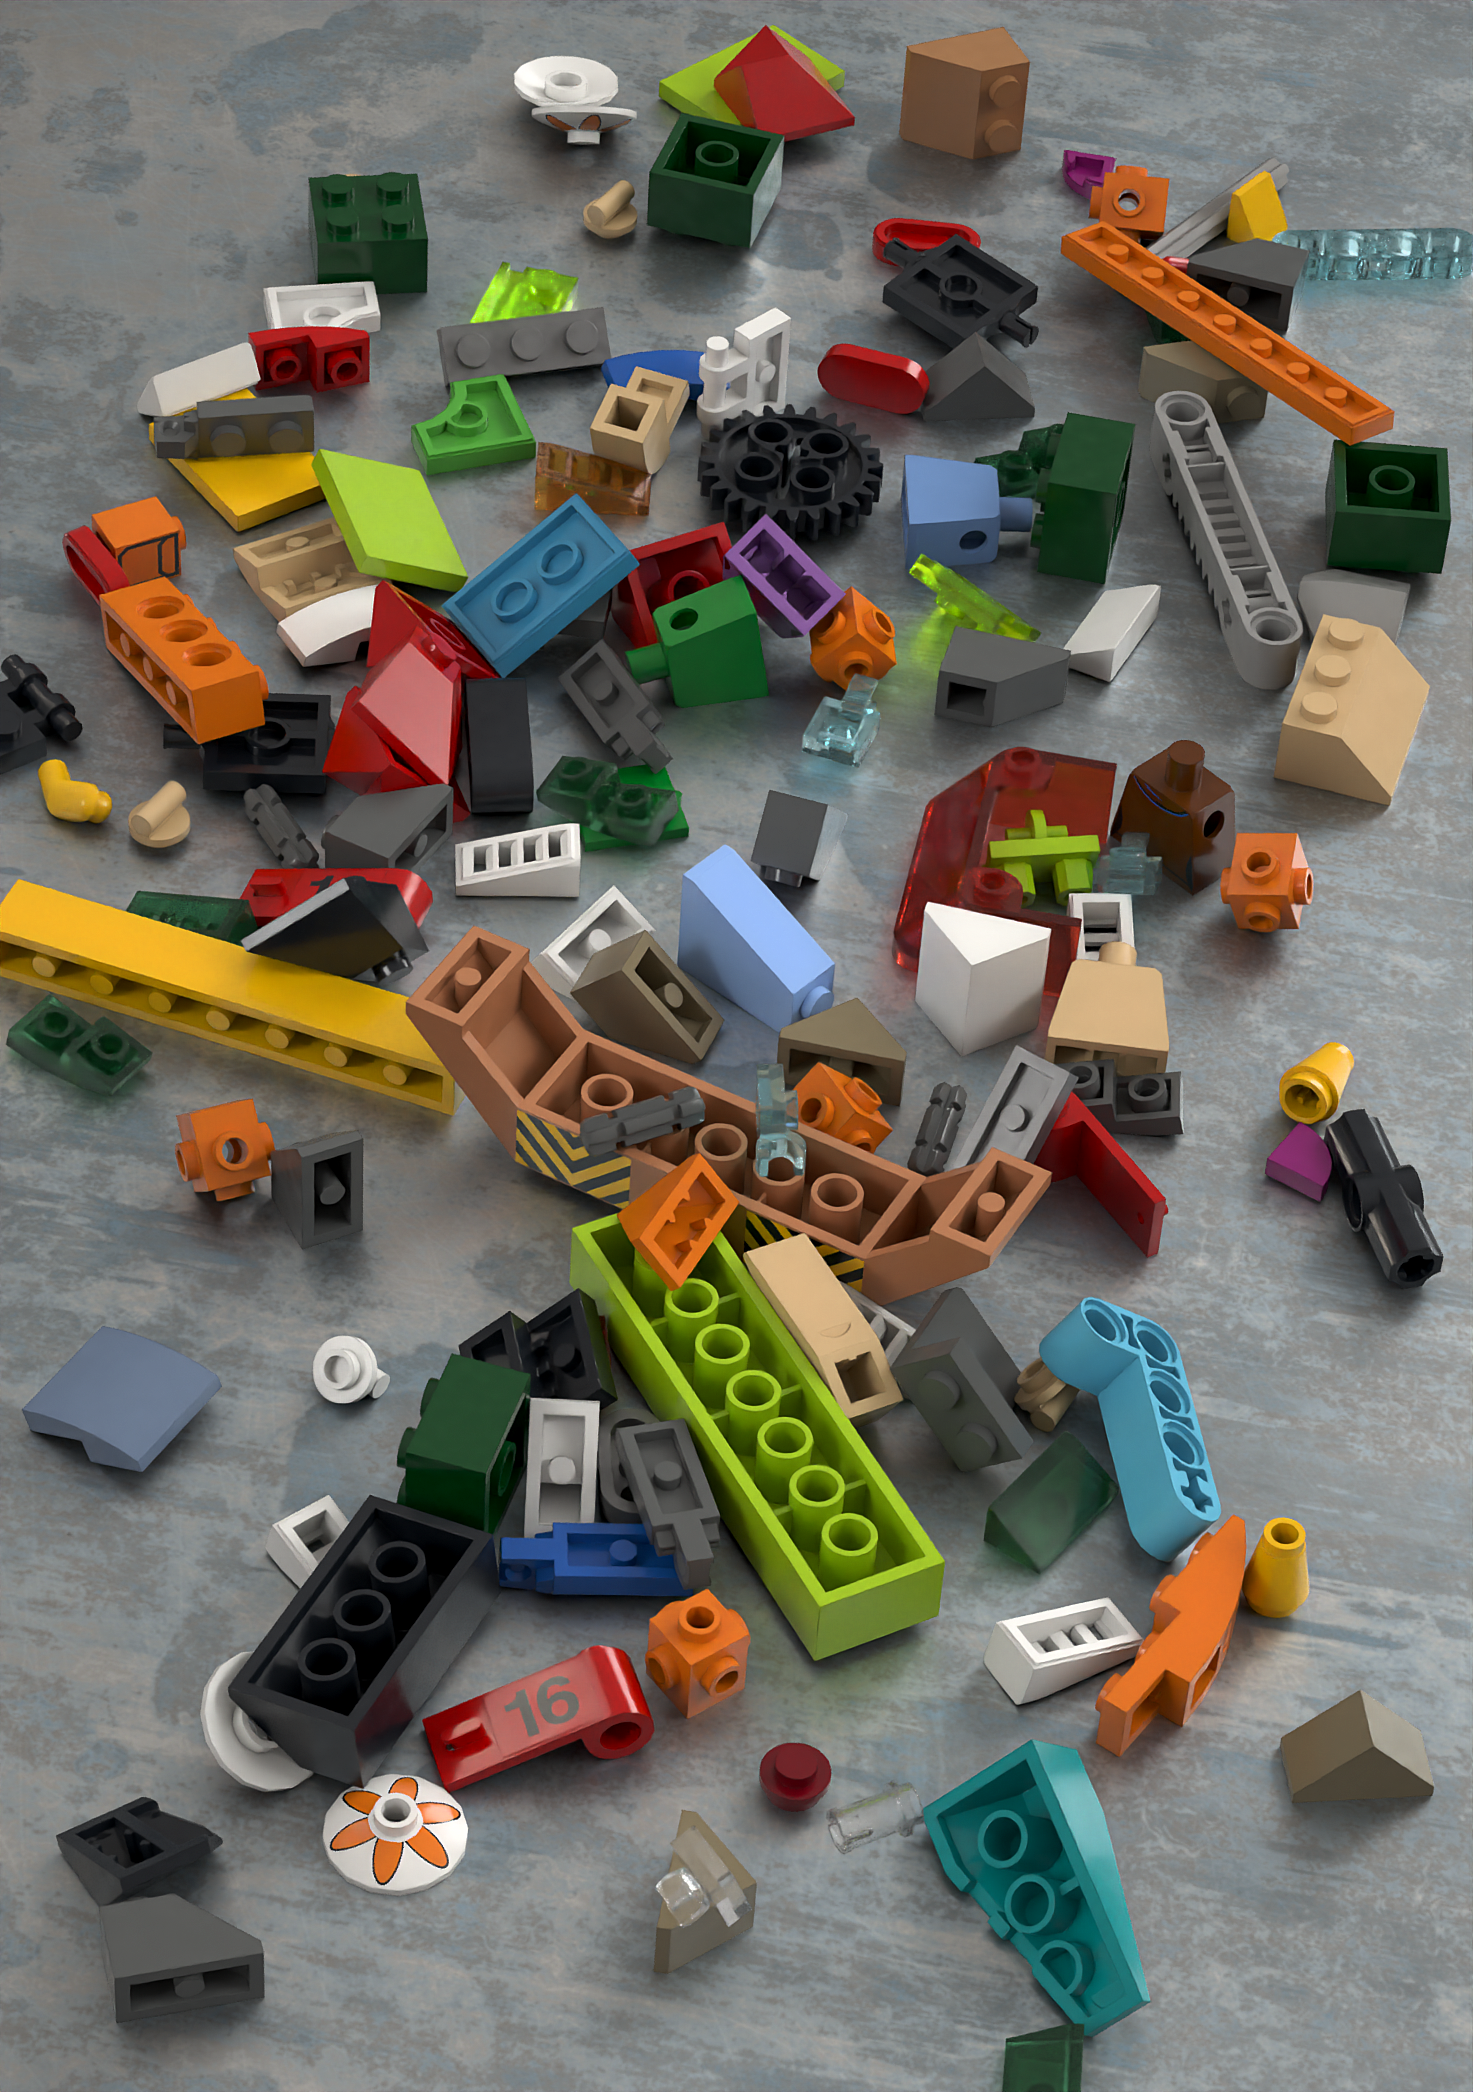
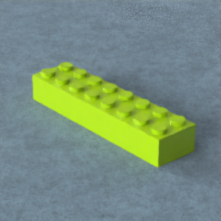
(770, 1441)

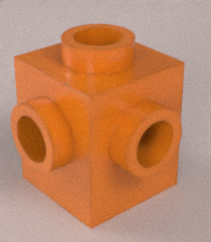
(1134, 186)
(852, 641)
(1267, 881)
(841, 1108)
(202, 1142)
(697, 1652)

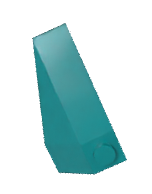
(1045, 1872)

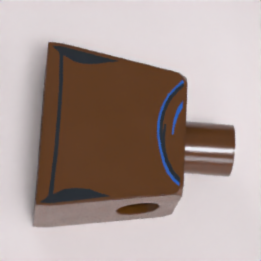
(1184, 812)

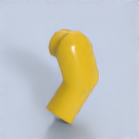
(72, 799)

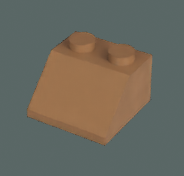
(965, 94)

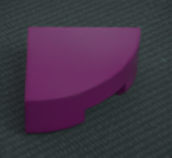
(1085, 170)
(1302, 1162)

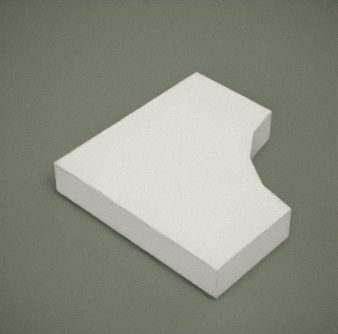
(331, 305)

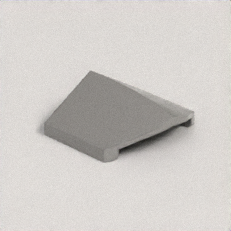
(1354, 597)

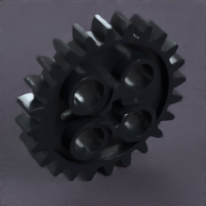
(829, 480)

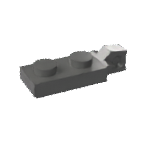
(238, 428)
(616, 706)
(672, 1496)

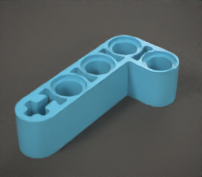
(1146, 1418)

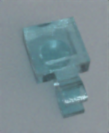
(846, 727)
(1128, 868)
(775, 1118)

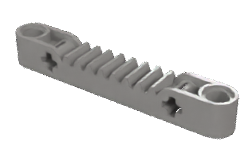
(1228, 540)

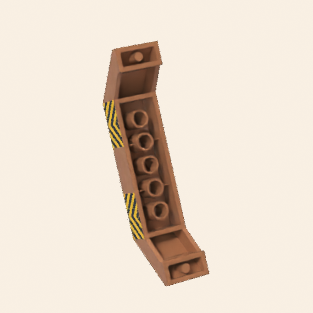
(543, 1074)

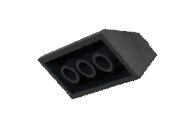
(368, 1638)

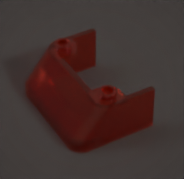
(953, 835)

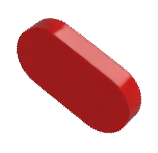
(918, 234)
(873, 378)
(92, 563)

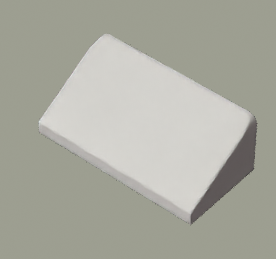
(199, 381)
(1113, 630)
(600, 926)

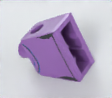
(781, 580)

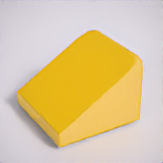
(1256, 211)

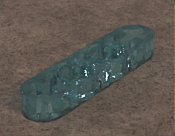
(1431, 252)

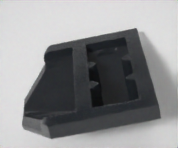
(133, 1849)

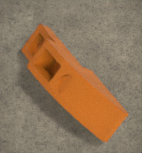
(1186, 1641)

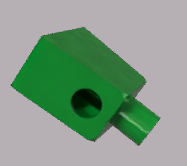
(705, 647)

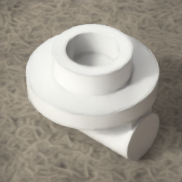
(348, 1371)

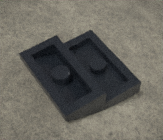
(557, 1347)

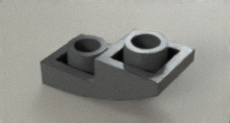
(1130, 1103)

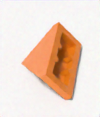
(678, 1219)

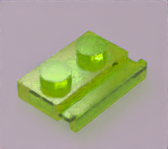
(526, 294)
(964, 598)

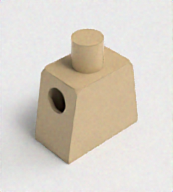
(1111, 1013)

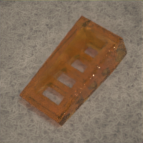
(595, 479)

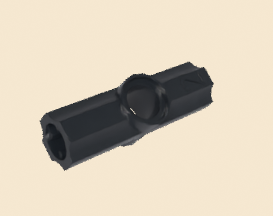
(1383, 1199)

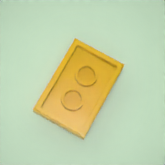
(251, 487)

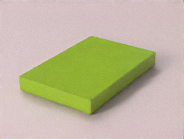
(694, 90)
(389, 521)

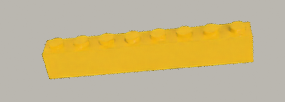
(220, 994)

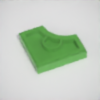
(475, 429)

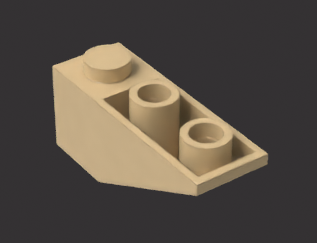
(826, 1327)

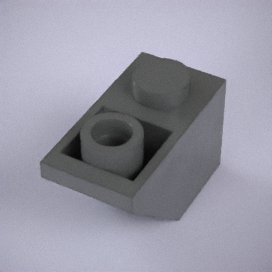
(998, 678)

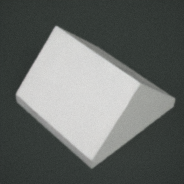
(980, 976)

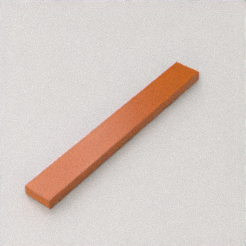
(1228, 333)

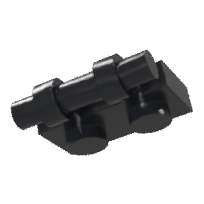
(25, 734)

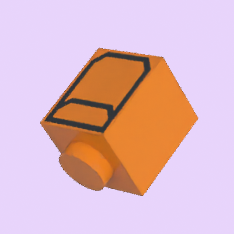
(142, 539)

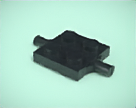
(959, 292)
(281, 754)

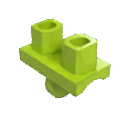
(1045, 855)

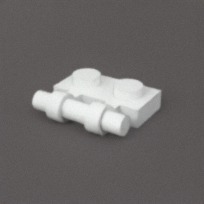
(753, 366)

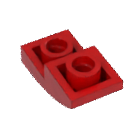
(320, 354)

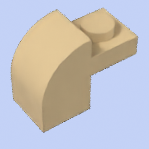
(638, 419)

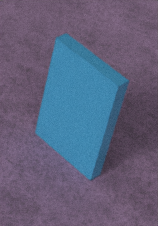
(540, 585)

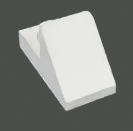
(561, 1463)

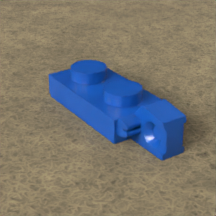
(588, 1562)

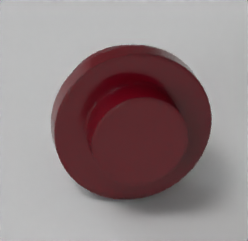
(795, 1776)

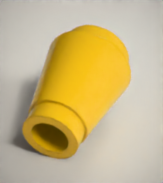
(1316, 1084)
(1278, 1570)

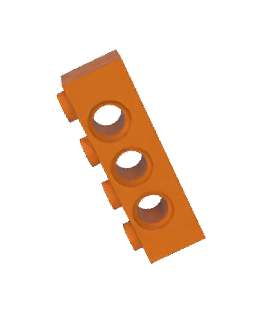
(183, 660)

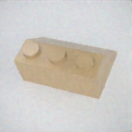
(1351, 713)

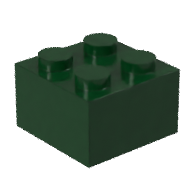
(715, 180)
(369, 231)
(1082, 497)
(1387, 507)
(468, 1444)

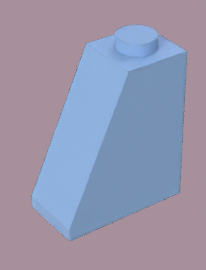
(749, 944)

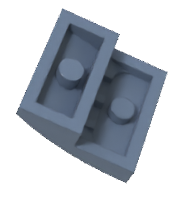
(122, 1398)

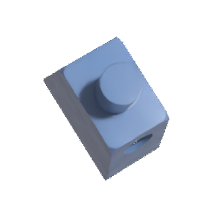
(956, 511)

